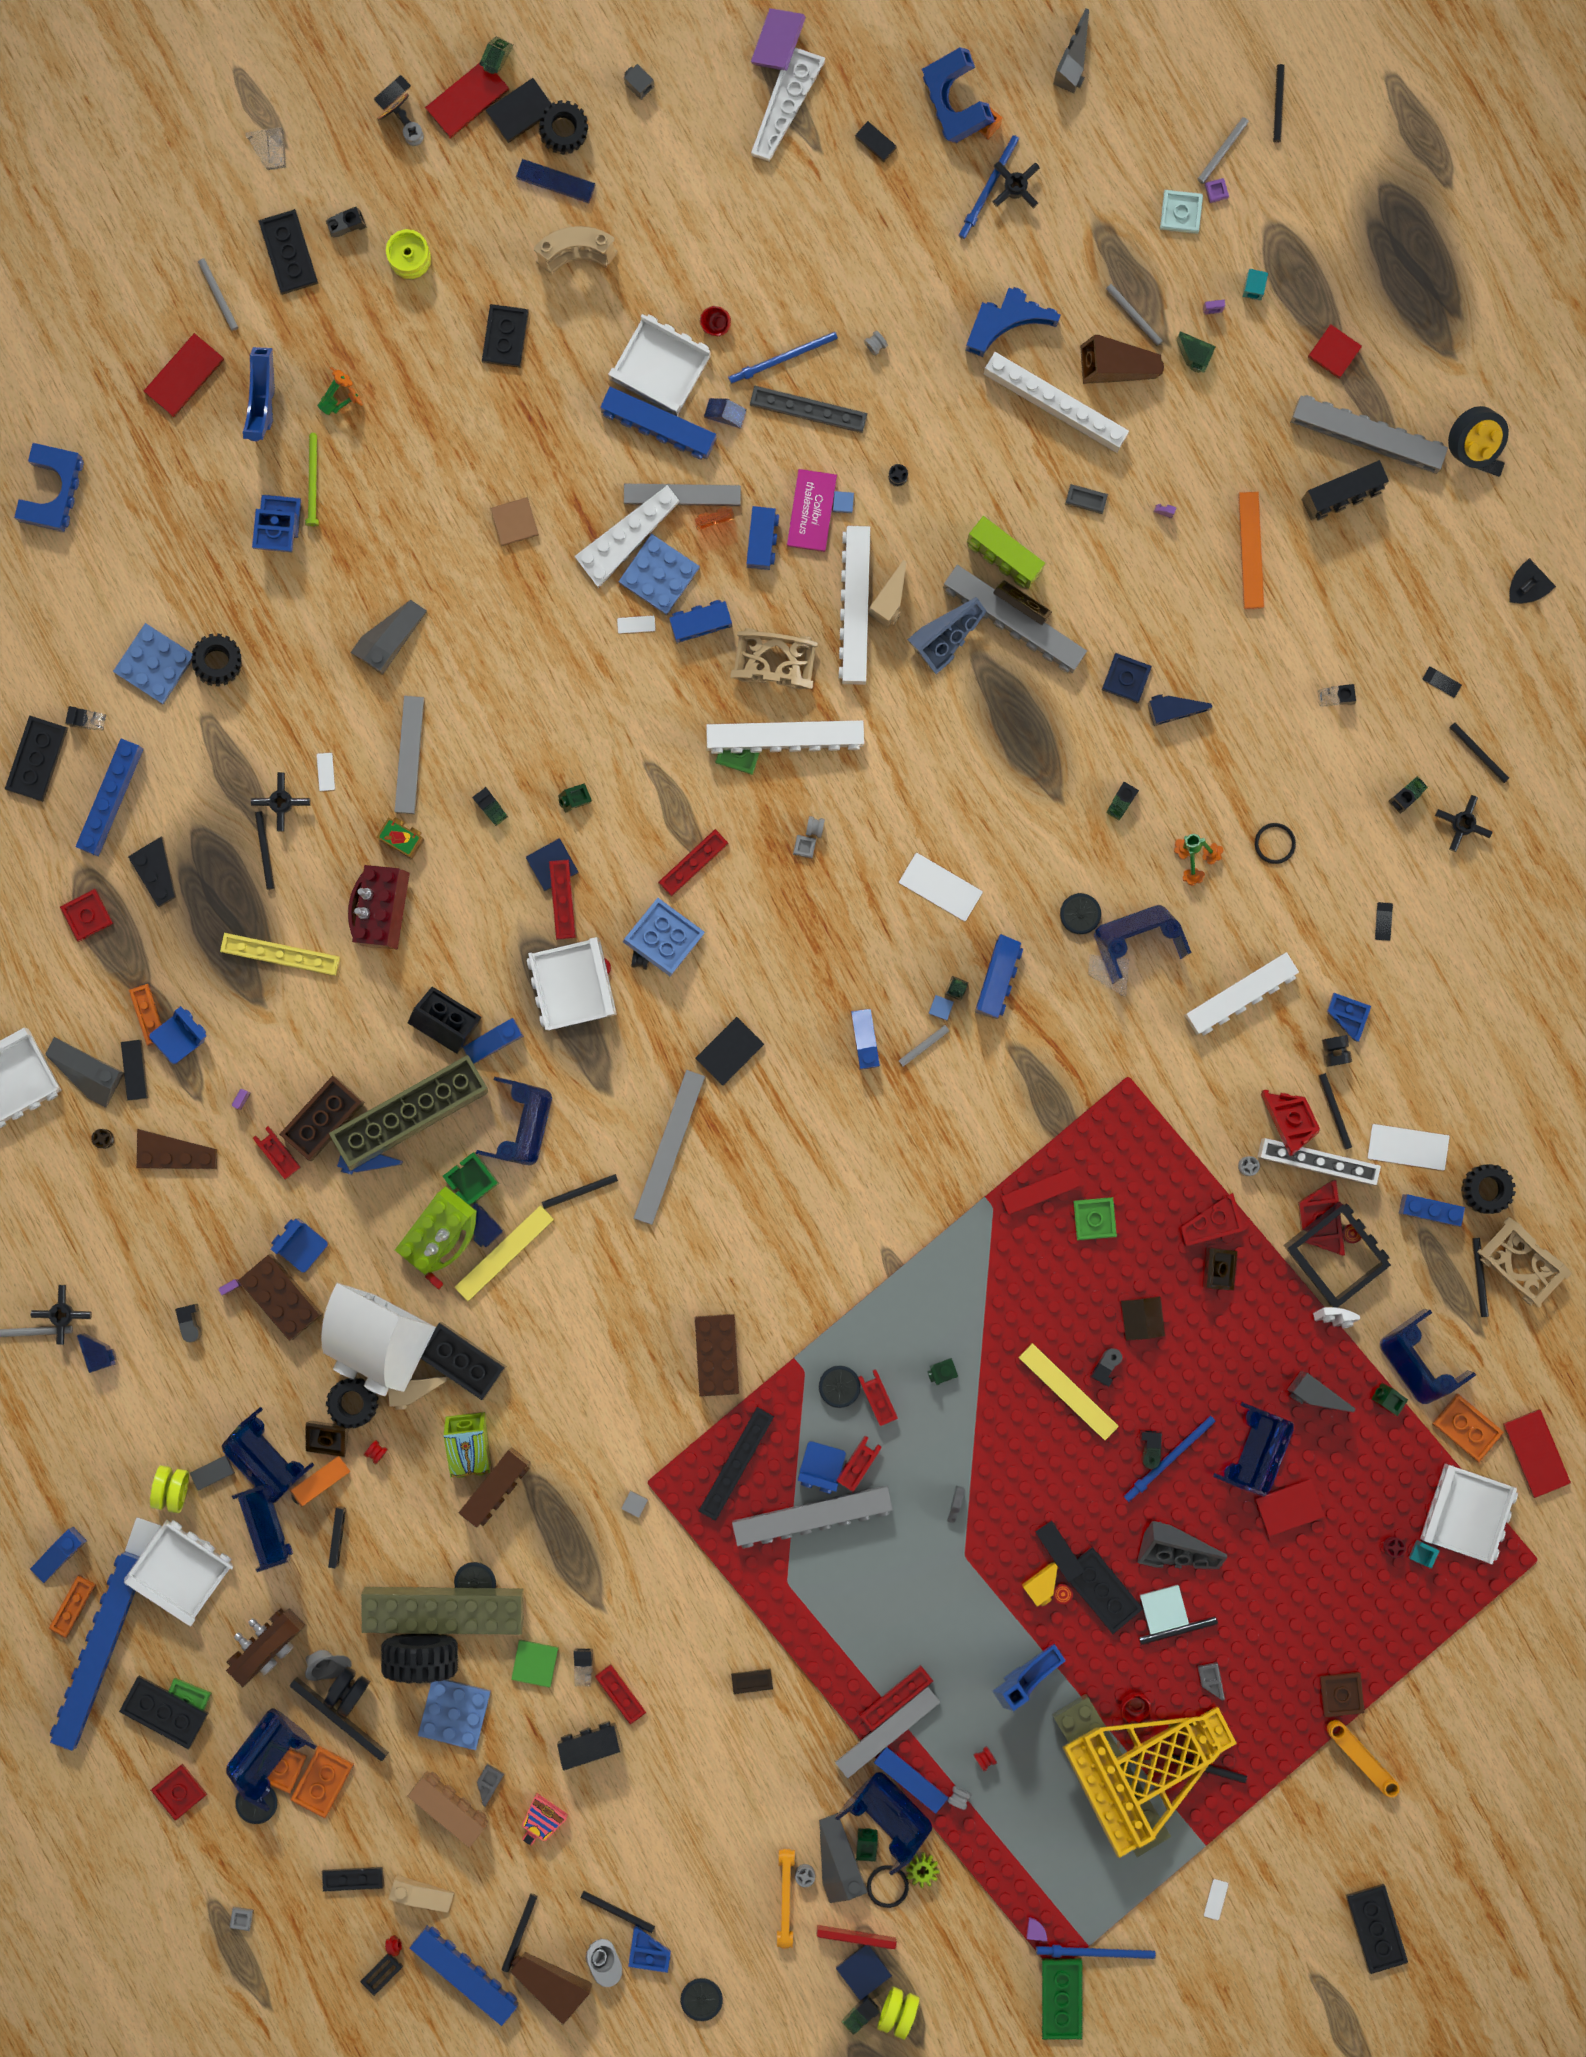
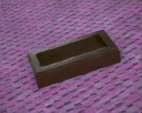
(752, 1681)

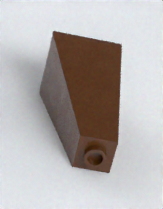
(1116, 361)
(553, 1986)

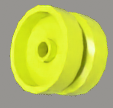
(418, 257)
(169, 1489)
(898, 2013)

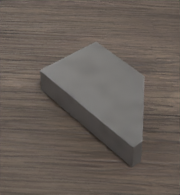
(956, 1504)
(1211, 1679)
(488, 1782)

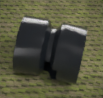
(1337, 1043)

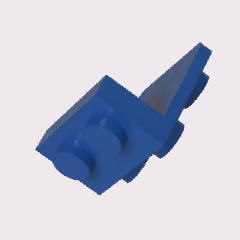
(178, 1036)
(299, 1244)
(821, 1467)

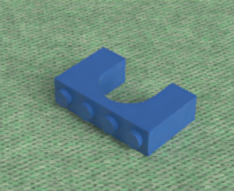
(939, 78)
(55, 513)

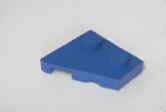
(1349, 1014)
(648, 1952)

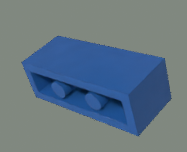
(762, 538)
(700, 621)
(1431, 1210)

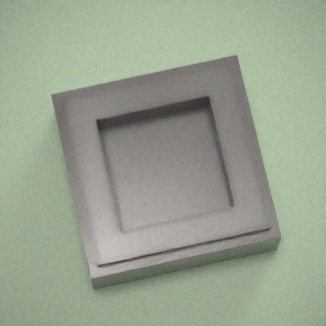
(804, 846)
(634, 1504)
(241, 1918)

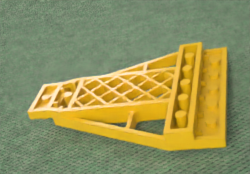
(1109, 1789)

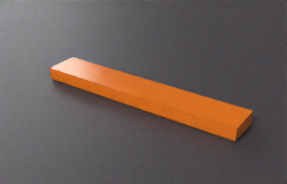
(1251, 550)

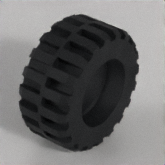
(419, 1658)

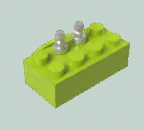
(438, 1232)

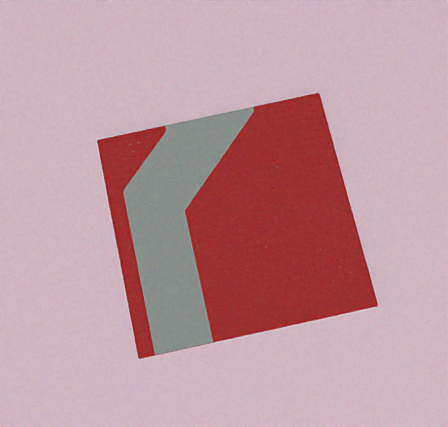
(915, 1590)

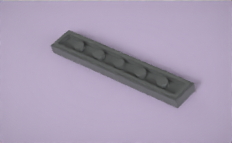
(808, 409)

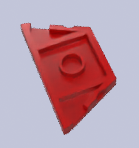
(1292, 1119)
(1314, 1206)

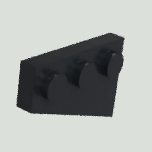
(153, 869)

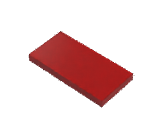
(466, 99)
(184, 375)
(1536, 1453)

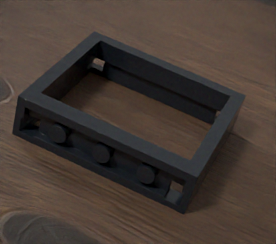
(1317, 1225)

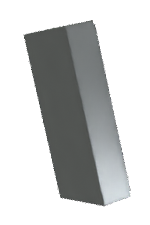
(1086, 499)
(212, 1472)

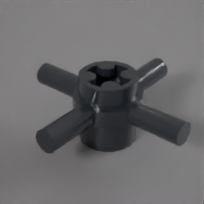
(1016, 192)
(285, 807)
(1470, 821)
(52, 1314)

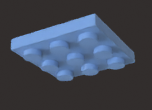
(659, 574)
(153, 663)
(663, 937)
(454, 1713)

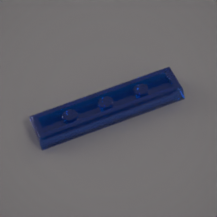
(555, 181)

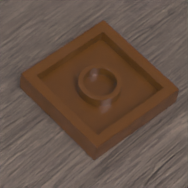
(1342, 1694)

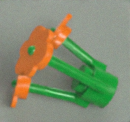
(328, 402)
(1188, 847)

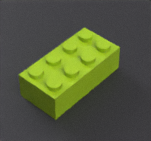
(1005, 553)

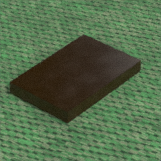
(1022, 602)

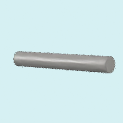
(924, 1045)

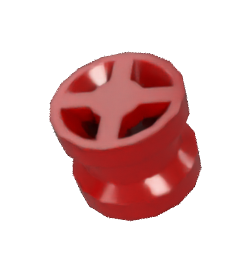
(375, 1452)
(985, 1758)

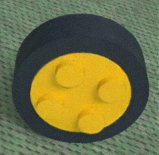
(1478, 437)

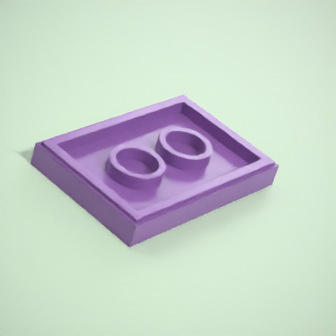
(778, 39)

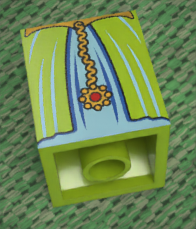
(467, 1445)

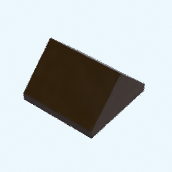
(1220, 1269)
(1143, 1318)
(326, 1438)

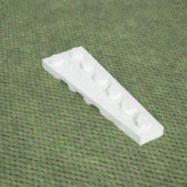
(786, 100)
(617, 543)

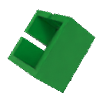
(472, 1179)

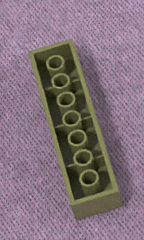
(408, 1112)
(442, 1610)
(1080, 1718)

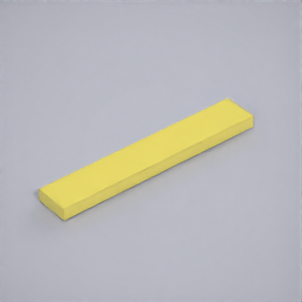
(280, 954)
(504, 1253)
(1068, 1391)

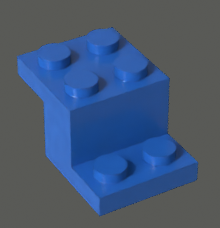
(276, 523)

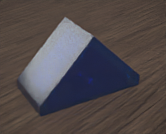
(725, 412)

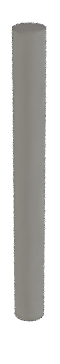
(1223, 149)
(218, 295)
(1134, 315)
(33, 1331)

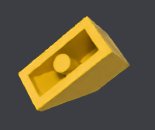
(1042, 1585)

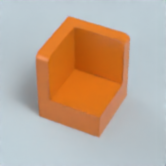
(989, 130)

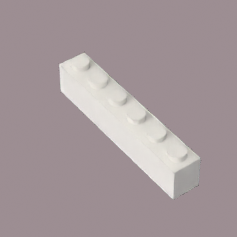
(1242, 993)
(1320, 1162)

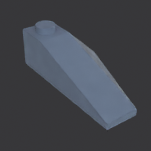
(941, 638)

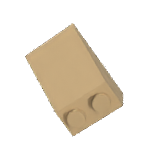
(887, 604)

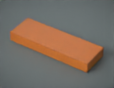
(145, 1010)
(320, 1481)
(72, 1606)

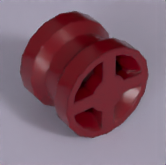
(1398, 1547)

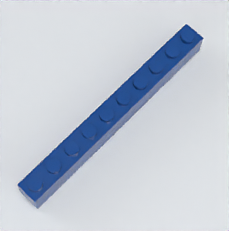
(95, 1656)

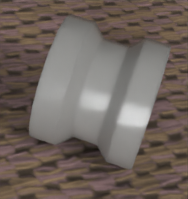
(414, 138)
(875, 343)
(815, 826)
(1252, 1165)
(959, 1797)
(807, 1878)

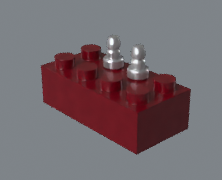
(379, 907)

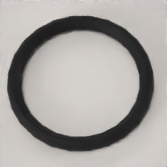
(1280, 826)
(885, 1867)

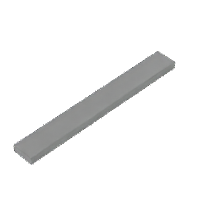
(669, 1147)

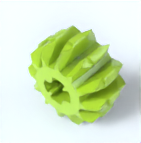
(928, 1874)

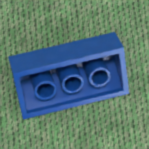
(998, 976)

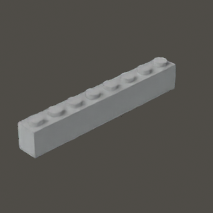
(1369, 434)
(1038, 637)
(812, 1515)

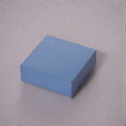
(843, 502)
(941, 1007)

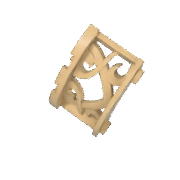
(573, 244)
(793, 679)
(1551, 1263)

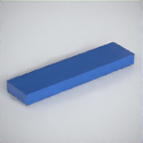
(911, 1779)

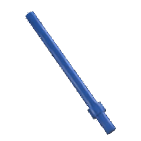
(971, 218)
(748, 372)
(1141, 1485)
(1058, 1951)

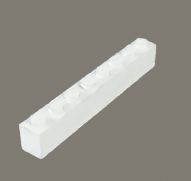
(1055, 402)
(856, 605)
(784, 736)

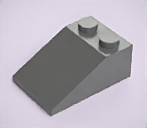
(1311, 1391)

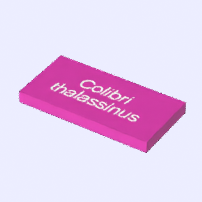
(811, 510)

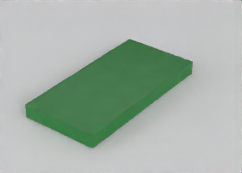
(1061, 1998)

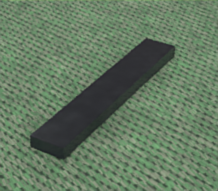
(736, 1463)
(345, 1724)

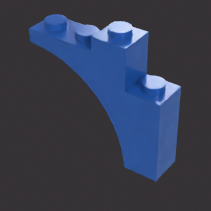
(1015, 312)
(261, 392)
(1024, 1679)

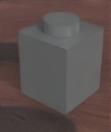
(638, 81)

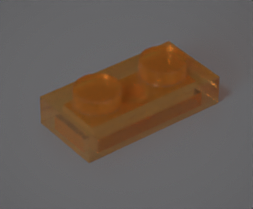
(720, 516)

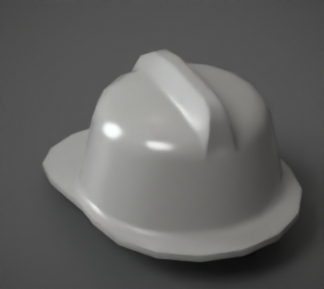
(325, 1665)
(604, 1963)

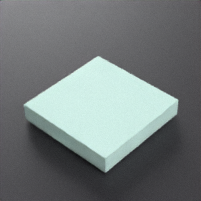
(1181, 211)
(1164, 1609)

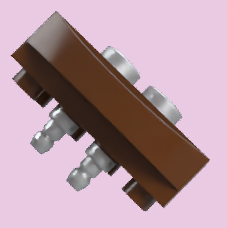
(259, 1653)

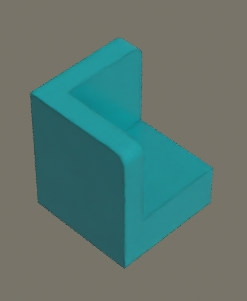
(1255, 284)
(1424, 1554)

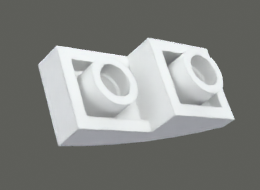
(1337, 1316)

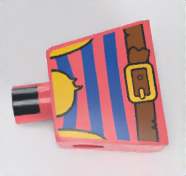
(542, 1820)

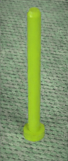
(312, 521)

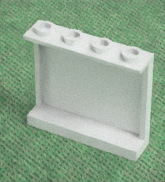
(660, 364)
(571, 984)
(23, 1076)
(1469, 1514)
(178, 1571)

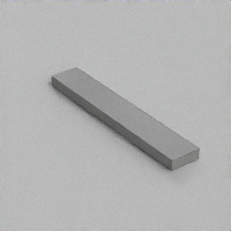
(687, 494)
(409, 755)
(887, 1732)

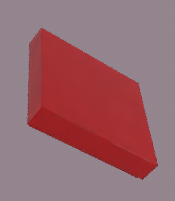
(1334, 351)
(86, 915)
(178, 1792)

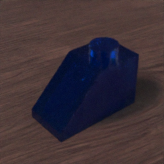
(486, 1228)
(96, 1353)

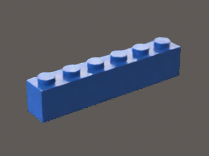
(658, 423)
(109, 797)
(464, 1974)

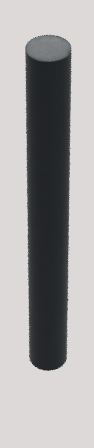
(1278, 103)
(1479, 752)
(264, 850)
(1335, 1111)
(579, 1191)
(1480, 1278)
(1179, 1630)
(1217, 1771)
(617, 1911)
(519, 1932)

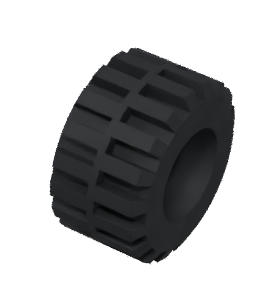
(567, 111)
(216, 643)
(1504, 1183)
(335, 1406)

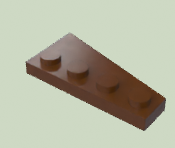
(171, 1153)

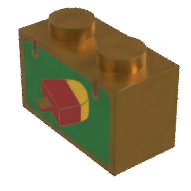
(400, 838)

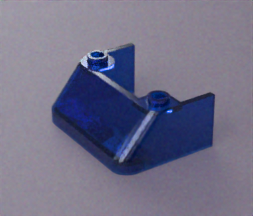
(1112, 935)
(532, 1125)
(1399, 1351)
(1261, 1452)
(259, 1459)
(264, 1526)
(262, 1753)
(894, 1814)

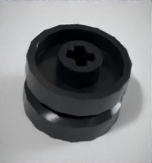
(346, 1692)

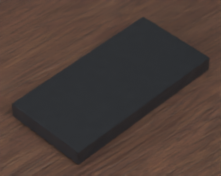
(288, 252)
(36, 758)
(1105, 1592)
(163, 1712)
(1377, 1928)

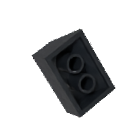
(444, 1019)
(589, 1745)

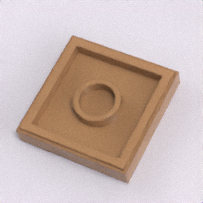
(514, 521)

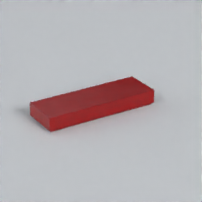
(620, 1694)

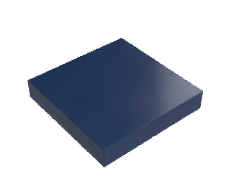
(1126, 678)
(540, 860)
(863, 1971)

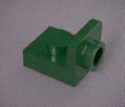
(574, 797)
(942, 1371)
(1389, 1399)
(867, 1844)

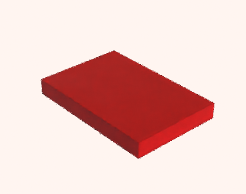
(1289, 1507)

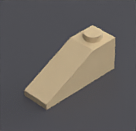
(415, 1390)
(420, 1894)

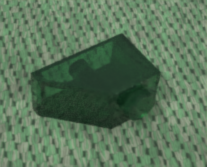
(495, 55)
(1195, 352)

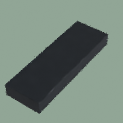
(134, 1070)
(337, 1537)
(1060, 1551)
(352, 1879)

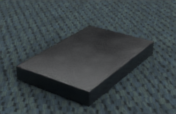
(519, 110)
(505, 335)
(729, 1051)

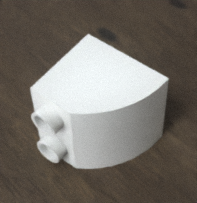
(373, 1339)

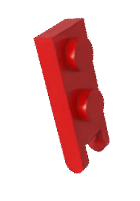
(278, 1154)
(878, 1399)
(858, 1465)

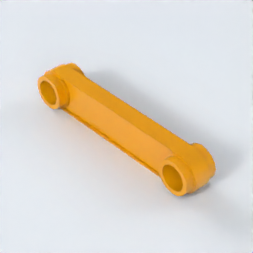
(1363, 1758)
(786, 1860)

